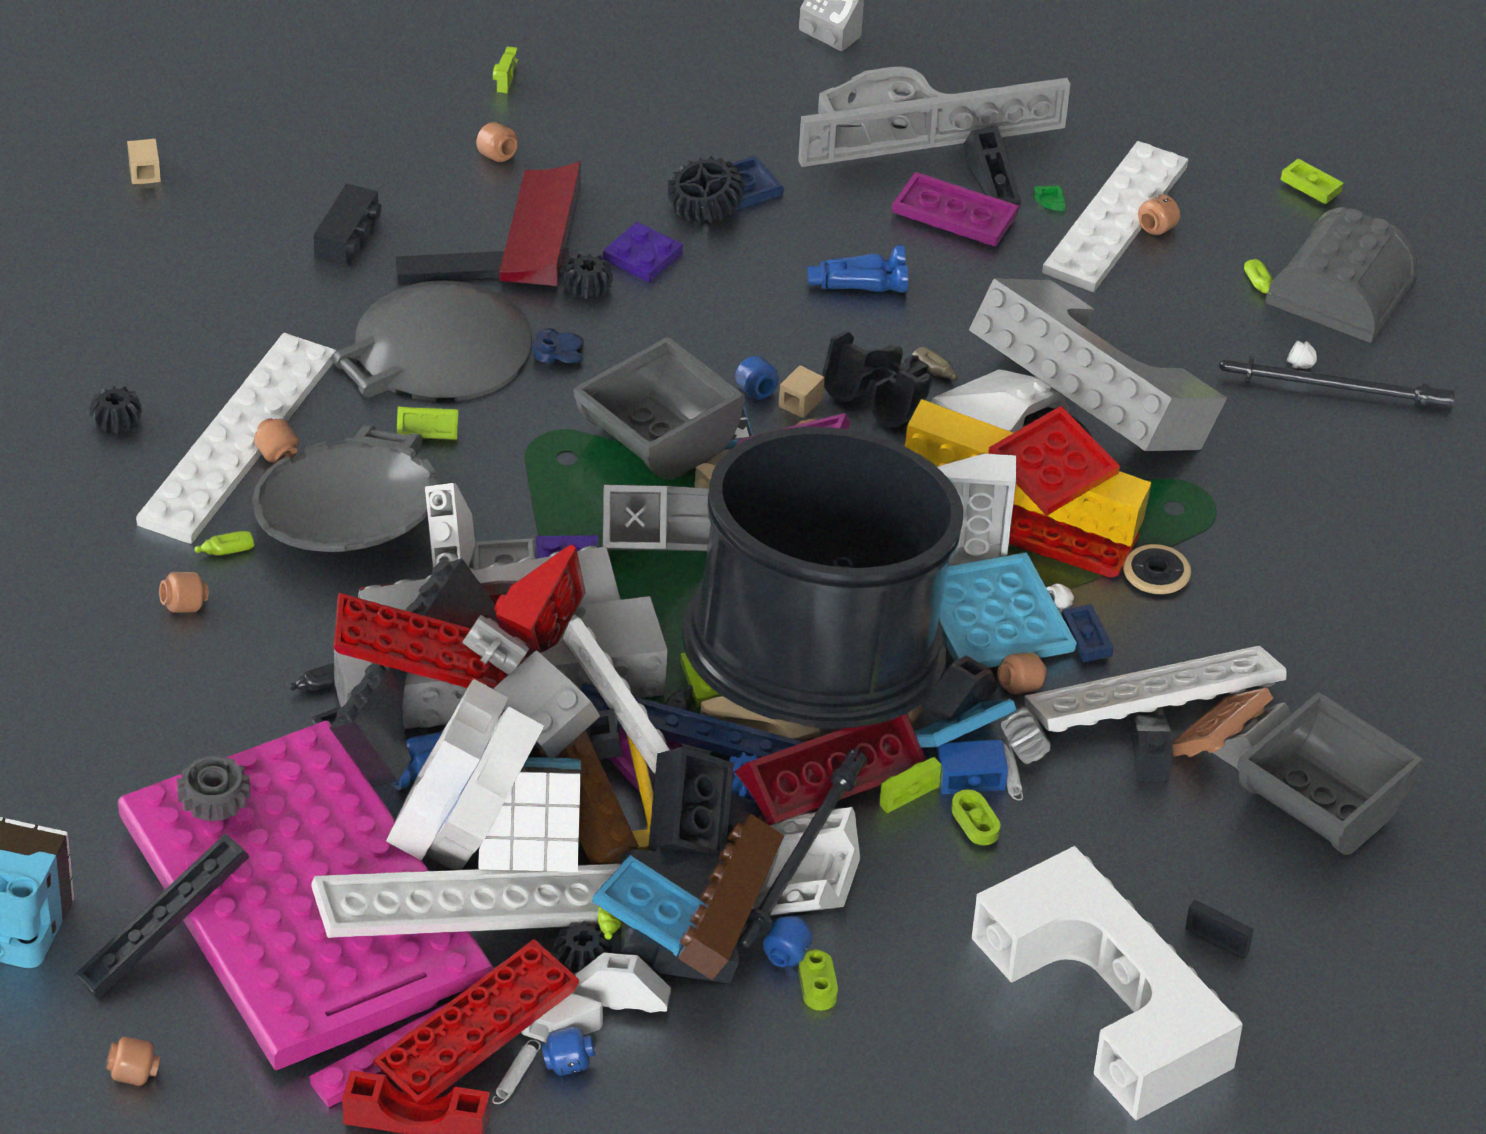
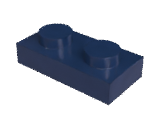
(1088, 633)

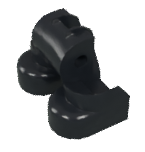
(898, 384)

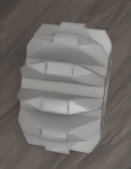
(1025, 735)

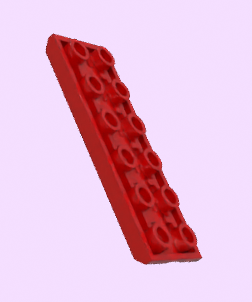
(1067, 543)
(409, 643)
(477, 1023)

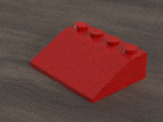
(543, 602)

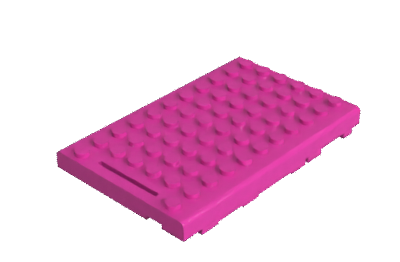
(263, 926)

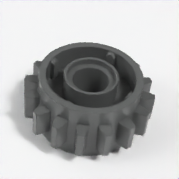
(213, 788)

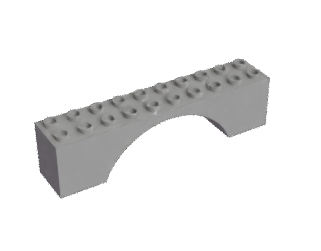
(655, 518)
(622, 629)

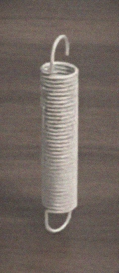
(1013, 780)
(516, 1071)

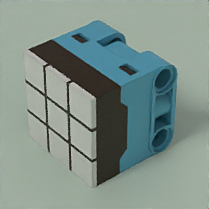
(537, 820)
(33, 890)

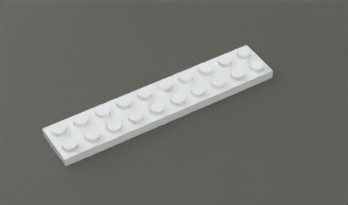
(227, 446)
(457, 900)

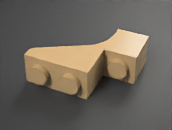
(726, 710)

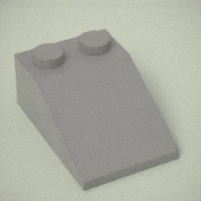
(550, 699)

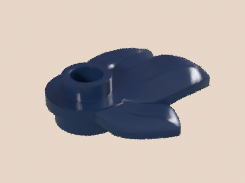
(553, 346)

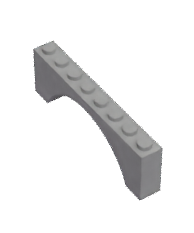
(499, 577)

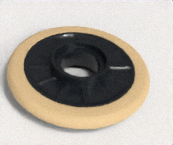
(1140, 575)

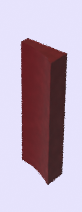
(541, 225)
(799, 776)

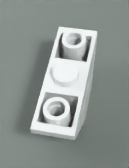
(449, 524)
(623, 983)
(571, 1012)

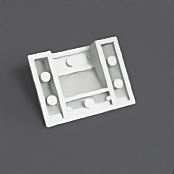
(1002, 398)
(825, 871)

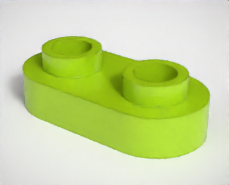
(980, 822)
(815, 973)

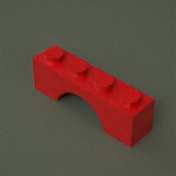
(377, 1104)

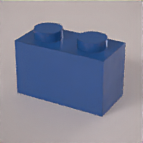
(972, 766)

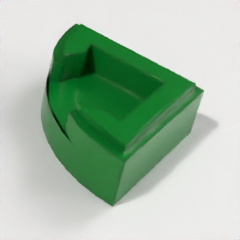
(1050, 197)

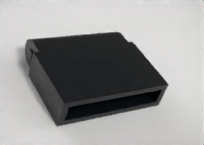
(692, 874)

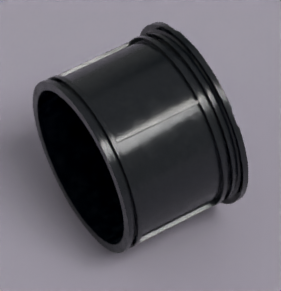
(824, 577)

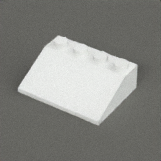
(987, 499)

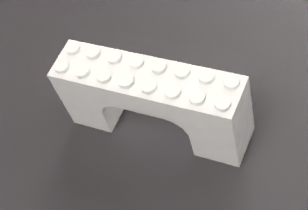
(1074, 913)

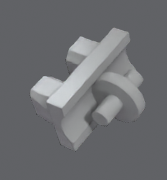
(495, 645)

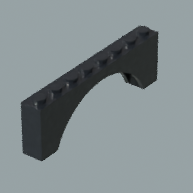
(372, 718)

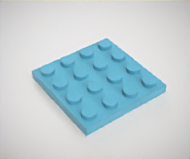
(999, 611)

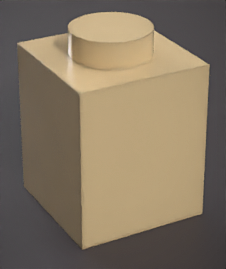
(143, 161)
(801, 391)

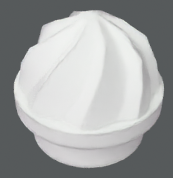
(1302, 355)
(1061, 596)

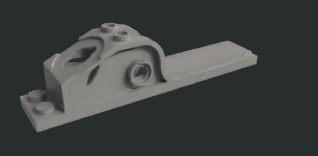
(947, 120)

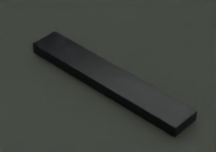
(454, 266)
(161, 916)

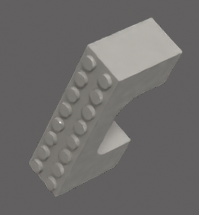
(1048, 336)

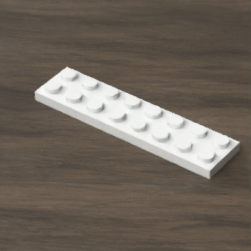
(1112, 217)
(1155, 688)

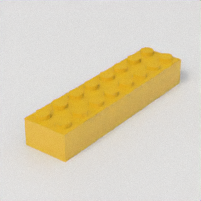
(1108, 510)

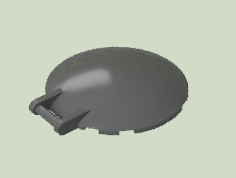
(438, 342)
(346, 492)

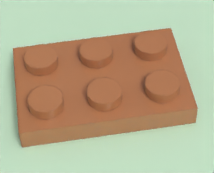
(1221, 722)

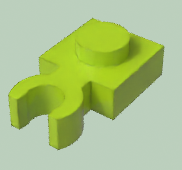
(504, 71)

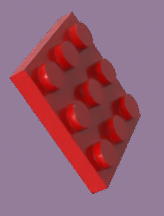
(1056, 460)

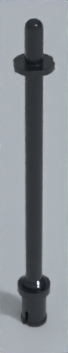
(1422, 394)
(843, 780)

